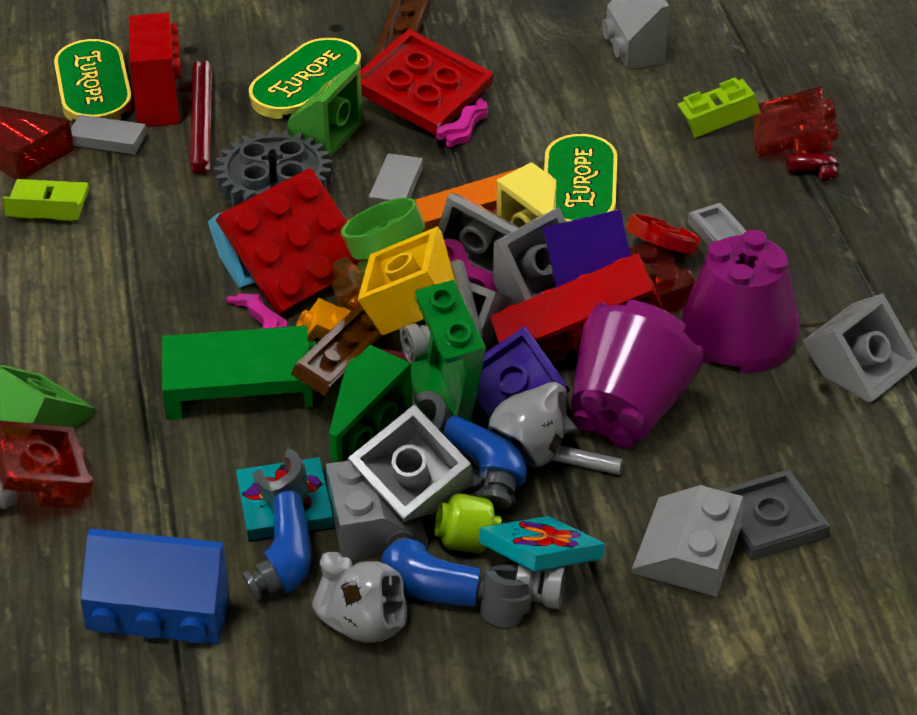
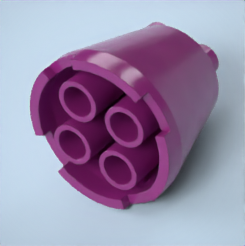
(743, 304)
(631, 370)

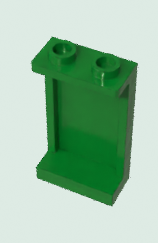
(453, 350)
(232, 365)

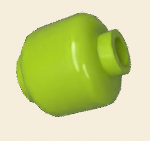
(460, 522)

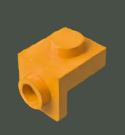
(321, 318)

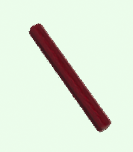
(201, 117)

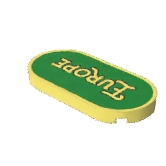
(299, 75)
(92, 80)
(583, 174)

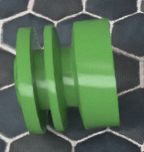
(381, 227)

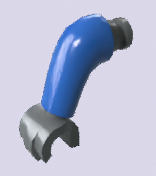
(499, 459)
(289, 556)
(454, 584)

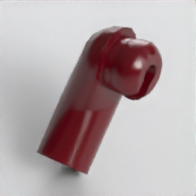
(809, 162)

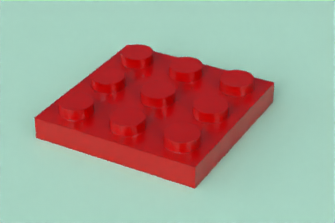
(423, 81)
(288, 239)

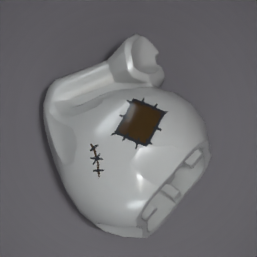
(534, 422)
(360, 599)

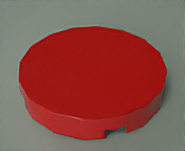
(662, 234)

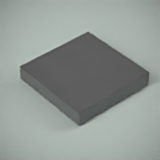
(777, 515)

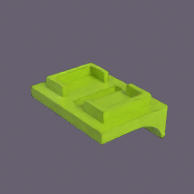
(704, 116)
(30, 201)

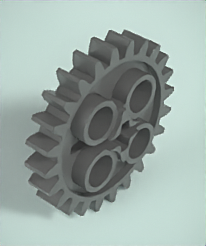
(246, 166)

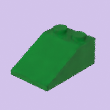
(371, 396)

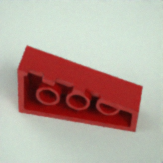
(154, 68)
(560, 313)

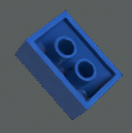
(154, 586)

